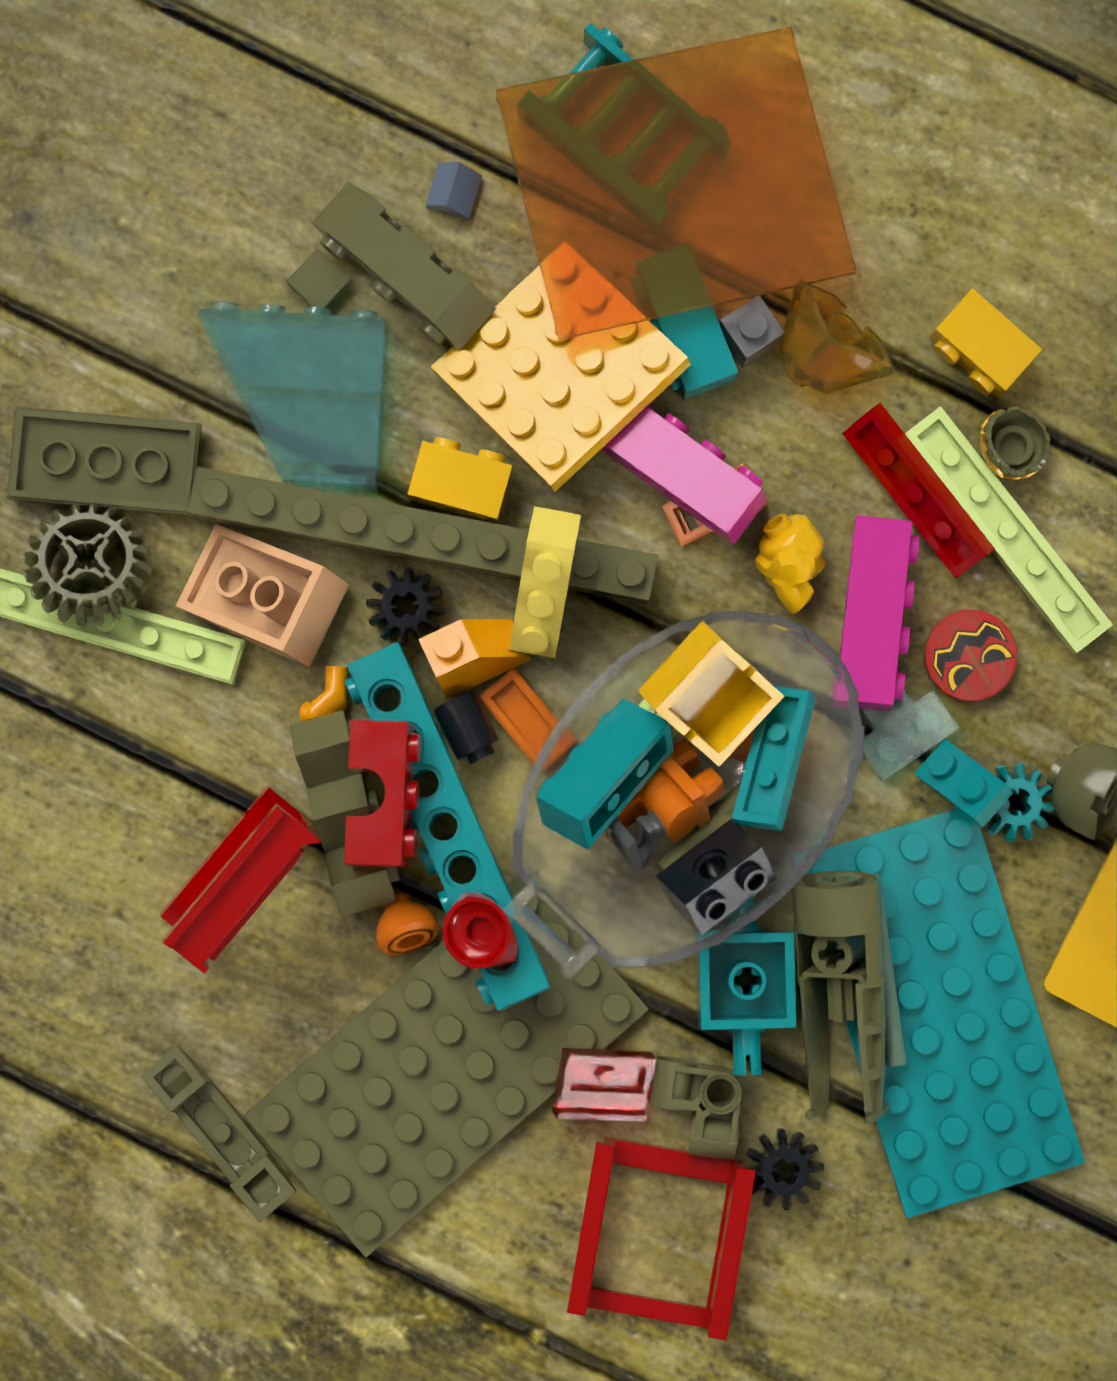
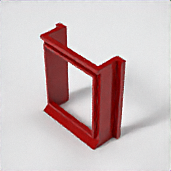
(236, 878)
(729, 1245)

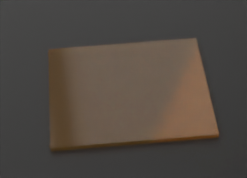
(675, 182)

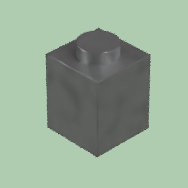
(751, 331)

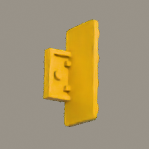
(1087, 959)

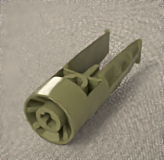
(841, 910)

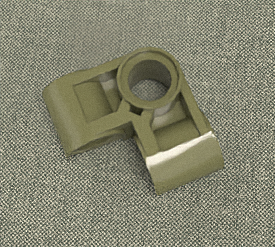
(683, 1087)

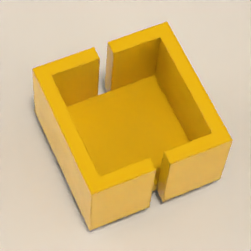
(712, 692)

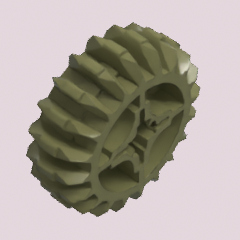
(109, 536)

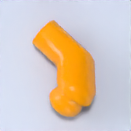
(332, 699)

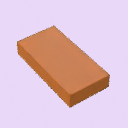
(520, 712)

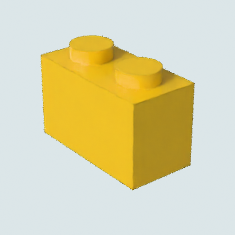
(984, 344)
(460, 480)

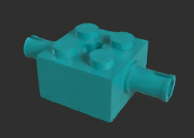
(767, 1002)

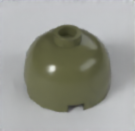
(1085, 788)

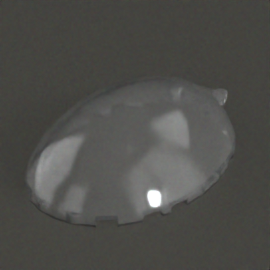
(624, 909)

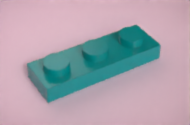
(774, 762)

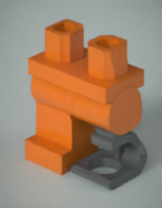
(671, 806)

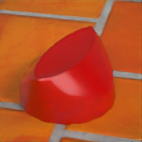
(479, 932)

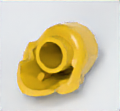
(791, 558)

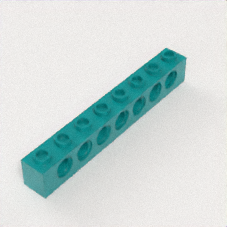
(391, 670)

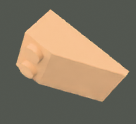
(263, 594)

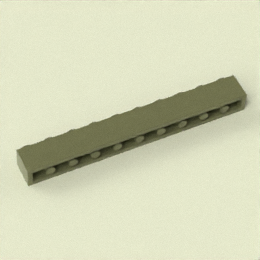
(408, 533)

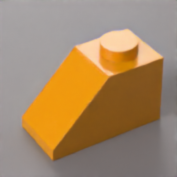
(471, 653)

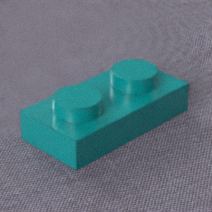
(964, 782)

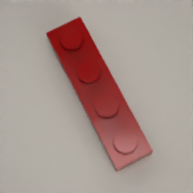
(918, 490)

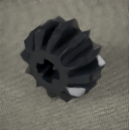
(404, 591)
(788, 1152)

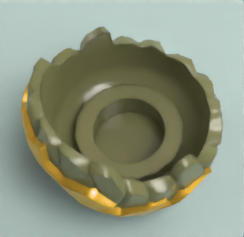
(1014, 443)

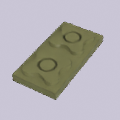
(103, 460)

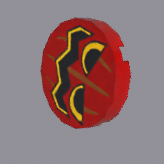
(970, 655)

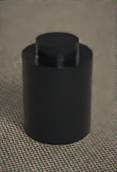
(467, 727)

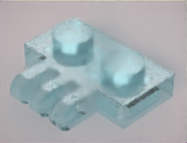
(905, 732)

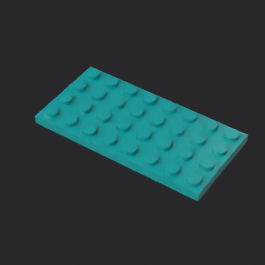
(979, 1079)

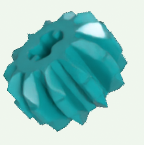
(1030, 801)

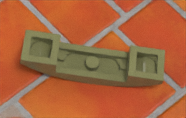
(220, 1131)

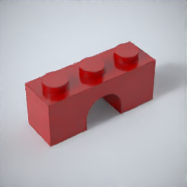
(385, 835)

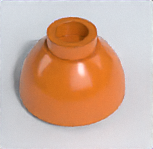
(405, 927)

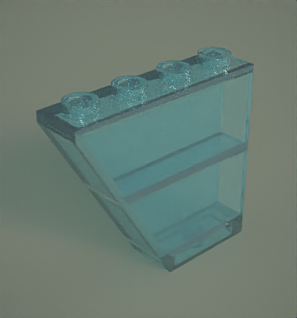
(308, 387)

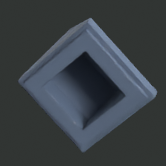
(454, 189)

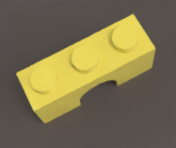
(544, 582)

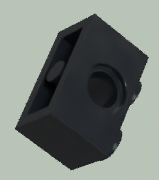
(716, 876)

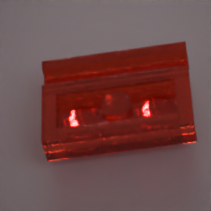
(604, 1084)

